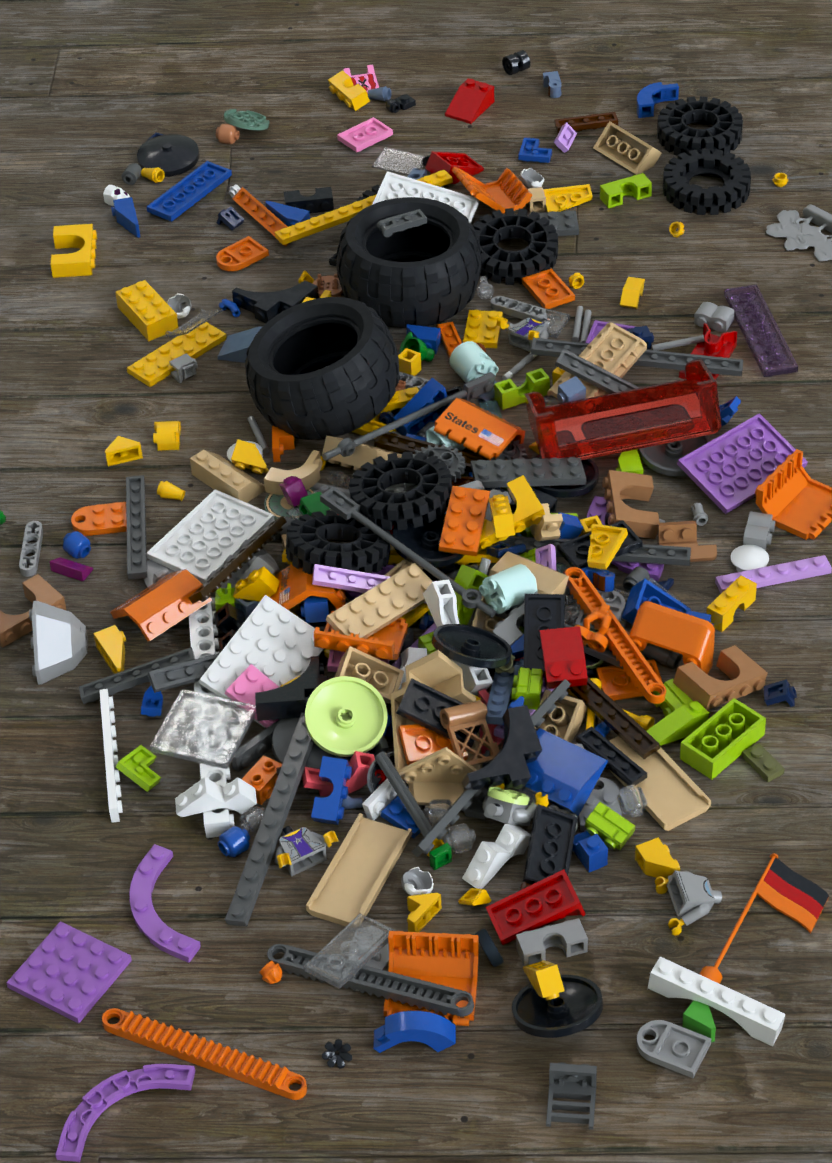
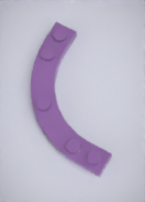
(598, 507)
(144, 913)
(110, 1091)

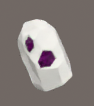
(113, 193)

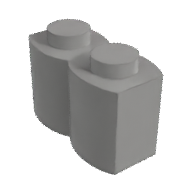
(716, 317)
(758, 529)

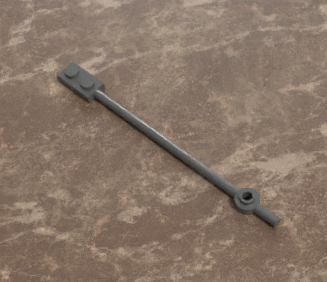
(470, 390)
(348, 508)

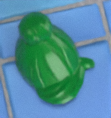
(417, 345)

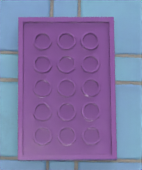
(737, 462)

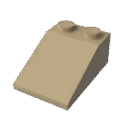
(372, 670)
(565, 718)

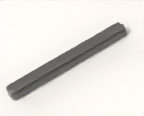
(403, 792)

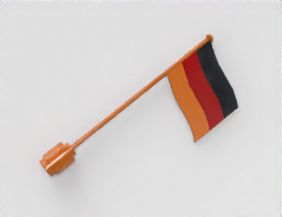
(786, 893)

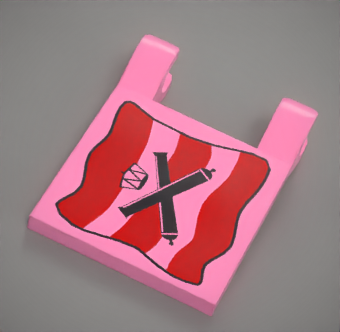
(367, 81)

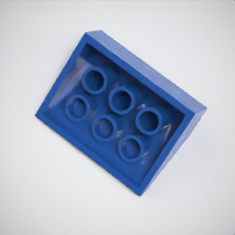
(564, 772)

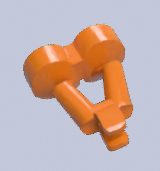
(596, 641)

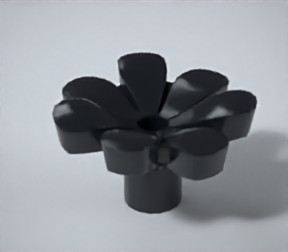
(337, 1053)

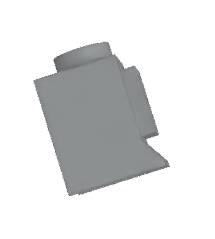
(184, 366)

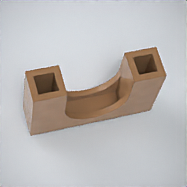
(633, 486)
(15, 626)
(710, 692)

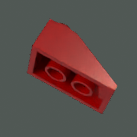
(470, 101)
(446, 161)
(563, 656)

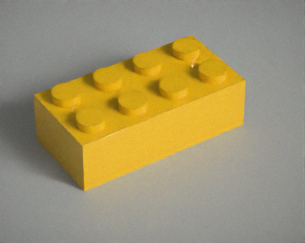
(146, 310)

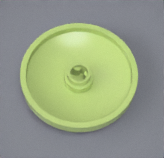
(345, 716)

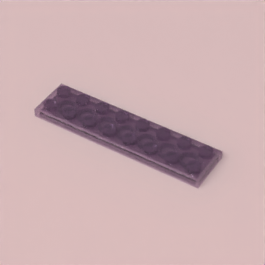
(761, 331)

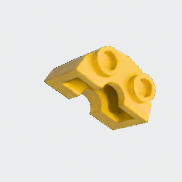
(167, 435)

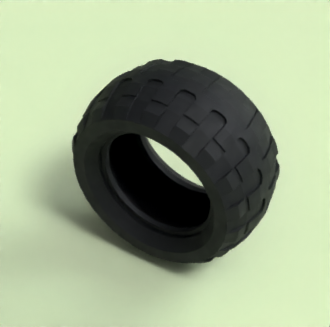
(414, 273)
(315, 335)

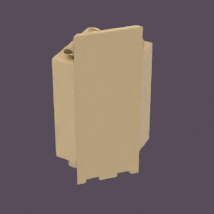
(443, 771)

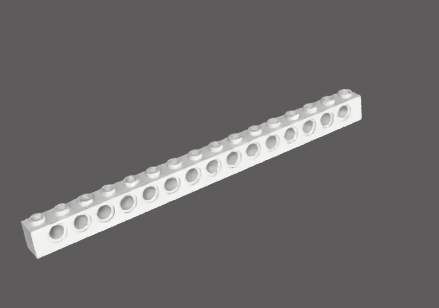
(205, 644)

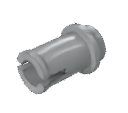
(699, 515)

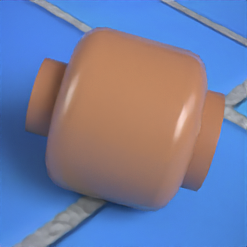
(227, 134)

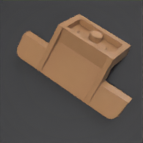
(685, 535)

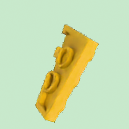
(567, 197)
(604, 545)

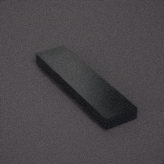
(617, 761)

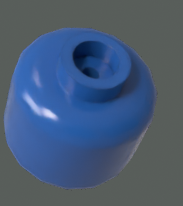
(76, 544)
(234, 841)

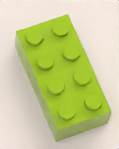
(722, 738)

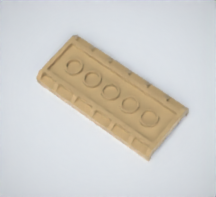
(611, 350)
(668, 789)
(358, 871)

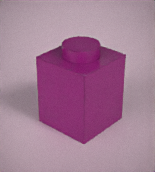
(293, 490)

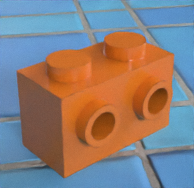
(263, 777)

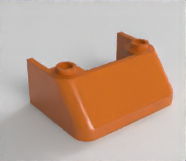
(674, 632)

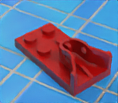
(714, 346)
(535, 907)

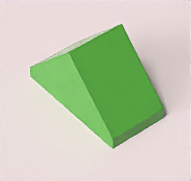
(699, 1019)

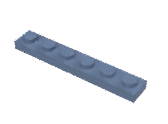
(499, 697)

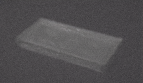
(349, 951)

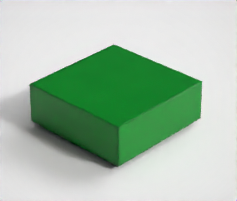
(440, 856)

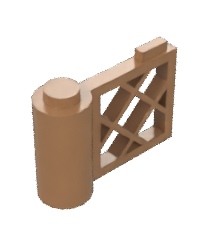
(465, 717)

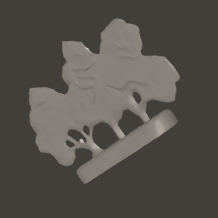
(803, 234)

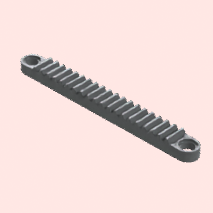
(383, 983)

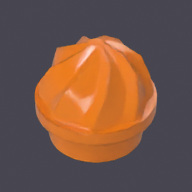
(271, 973)

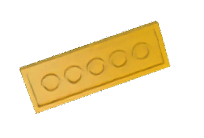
(156, 365)

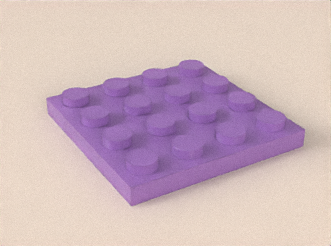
(69, 972)

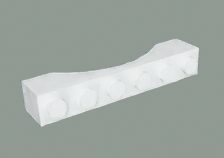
(442, 606)
(678, 982)

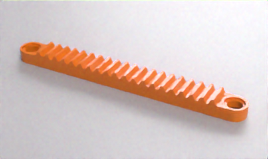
(618, 639)
(205, 1053)

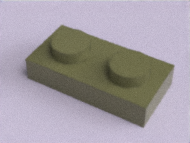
(763, 762)

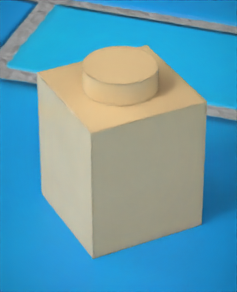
(538, 200)

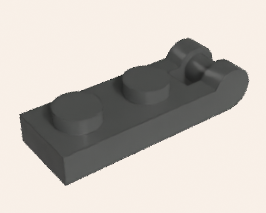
(401, 222)

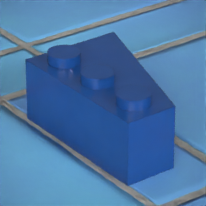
(429, 394)
(315, 609)

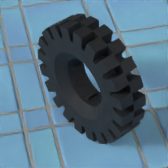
(680, 138)
(513, 265)
(389, 508)
(310, 544)

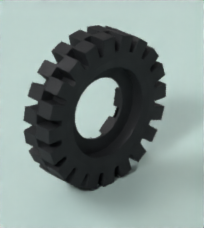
(691, 197)

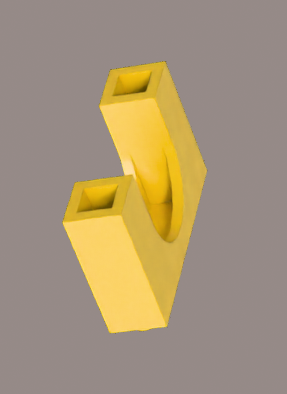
(77, 263)
(527, 513)

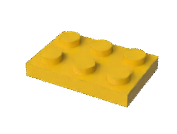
(482, 328)

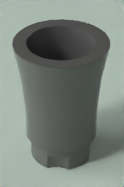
(662, 655)

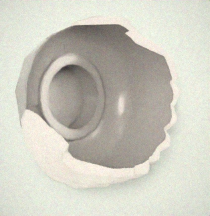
(531, 178)
(180, 304)
(417, 882)

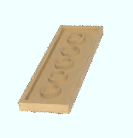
(381, 603)

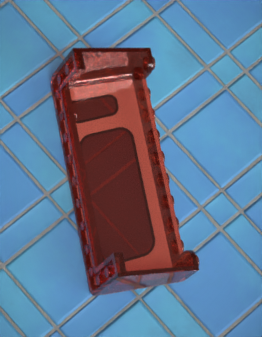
(628, 417)

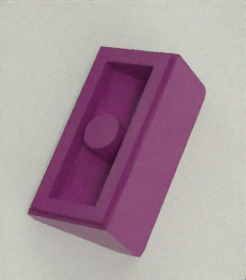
(70, 568)

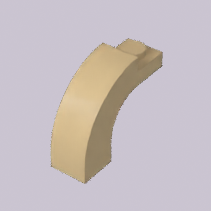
(308, 473)
(548, 527)

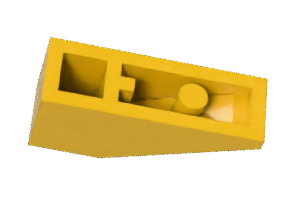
(111, 647)
(545, 979)

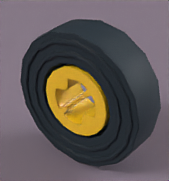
(489, 948)

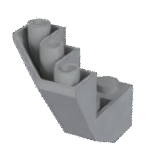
(259, 560)
(57, 641)

